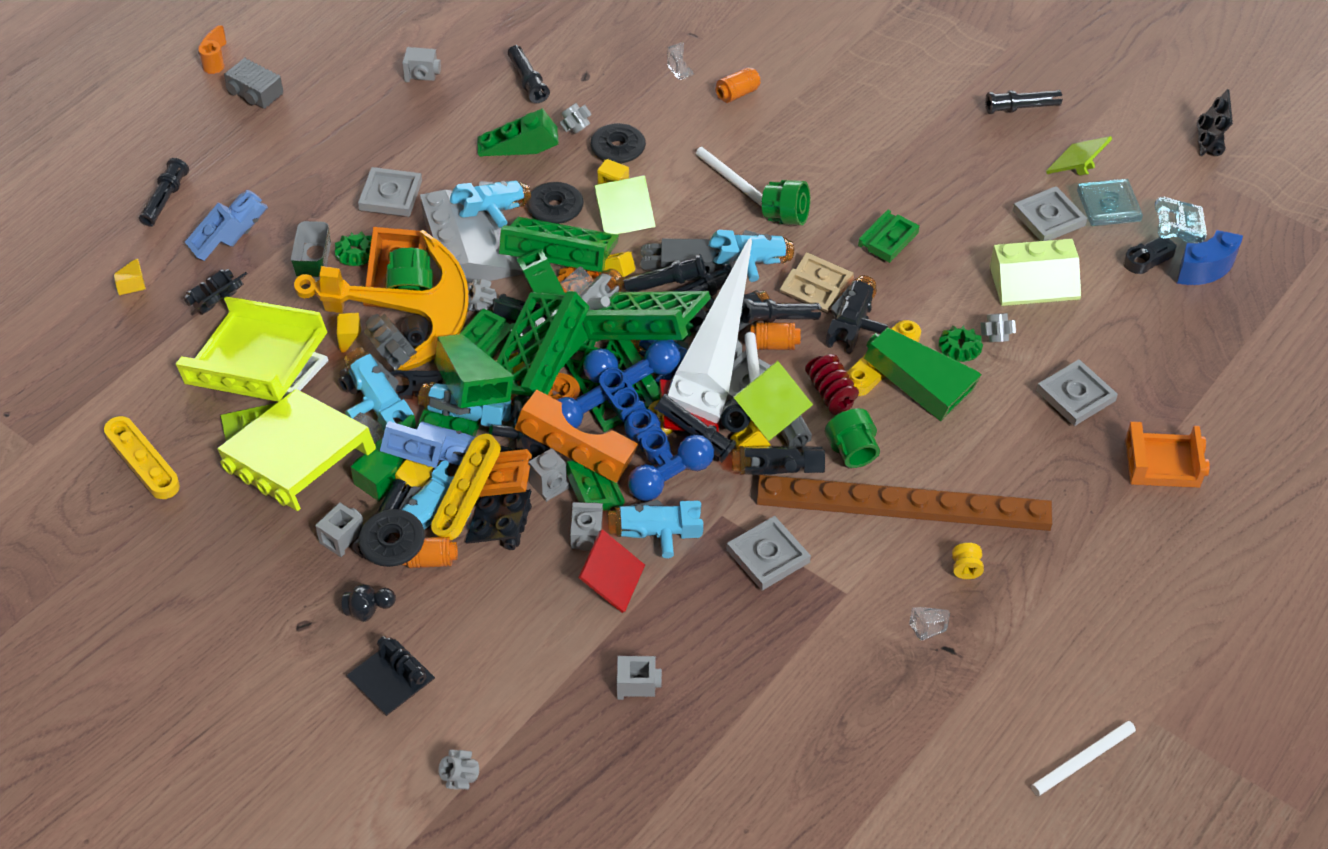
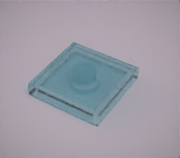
(1109, 202)

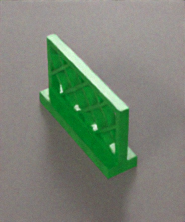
(559, 242)
(645, 315)
(551, 349)
(628, 356)

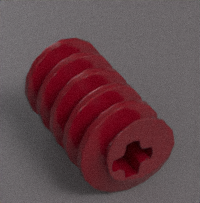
(832, 383)

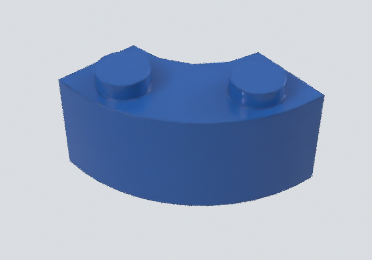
(1210, 259)

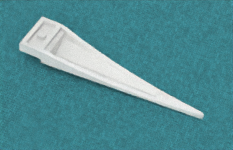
(706, 369)

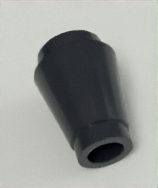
(415, 329)

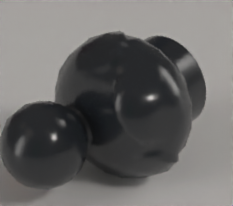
(364, 600)

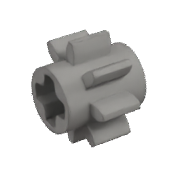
(575, 118)
(480, 295)
(998, 327)
(458, 769)

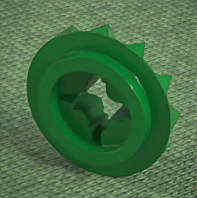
(353, 256)
(949, 344)

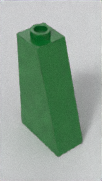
(921, 372)
(471, 373)

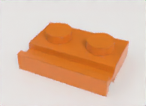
(508, 474)

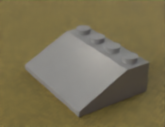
(470, 239)

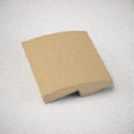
(817, 282)

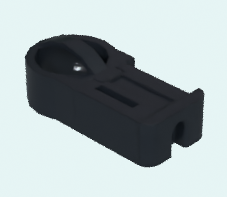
(1152, 252)
(510, 307)
(416, 380)

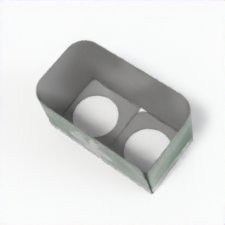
(313, 234)

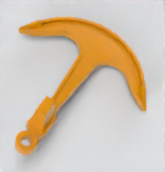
(442, 305)

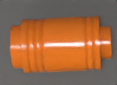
(737, 84)
(776, 335)
(435, 553)

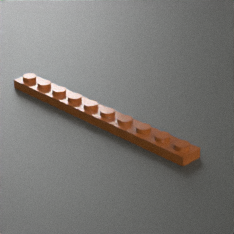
(905, 502)

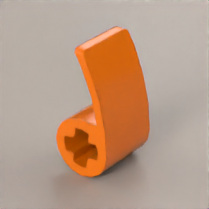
(211, 52)

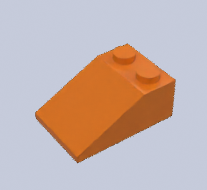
(382, 243)

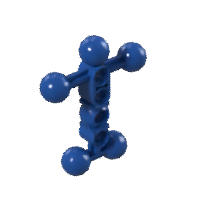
(602, 367)

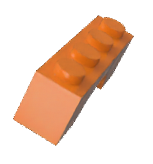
(603, 453)

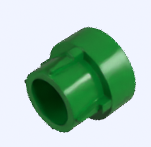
(786, 202)
(409, 270)
(853, 437)

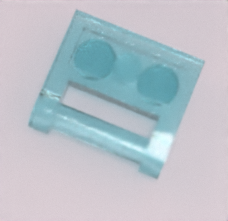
(1188, 218)

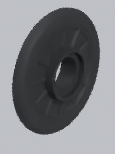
(604, 137)
(569, 208)
(396, 553)

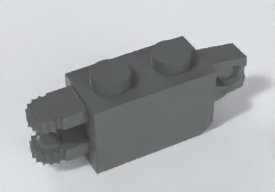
(663, 255)
(388, 340)

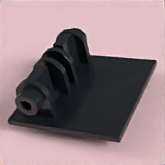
(1214, 124)
(219, 285)
(500, 519)
(390, 676)

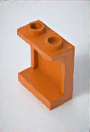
(1166, 458)

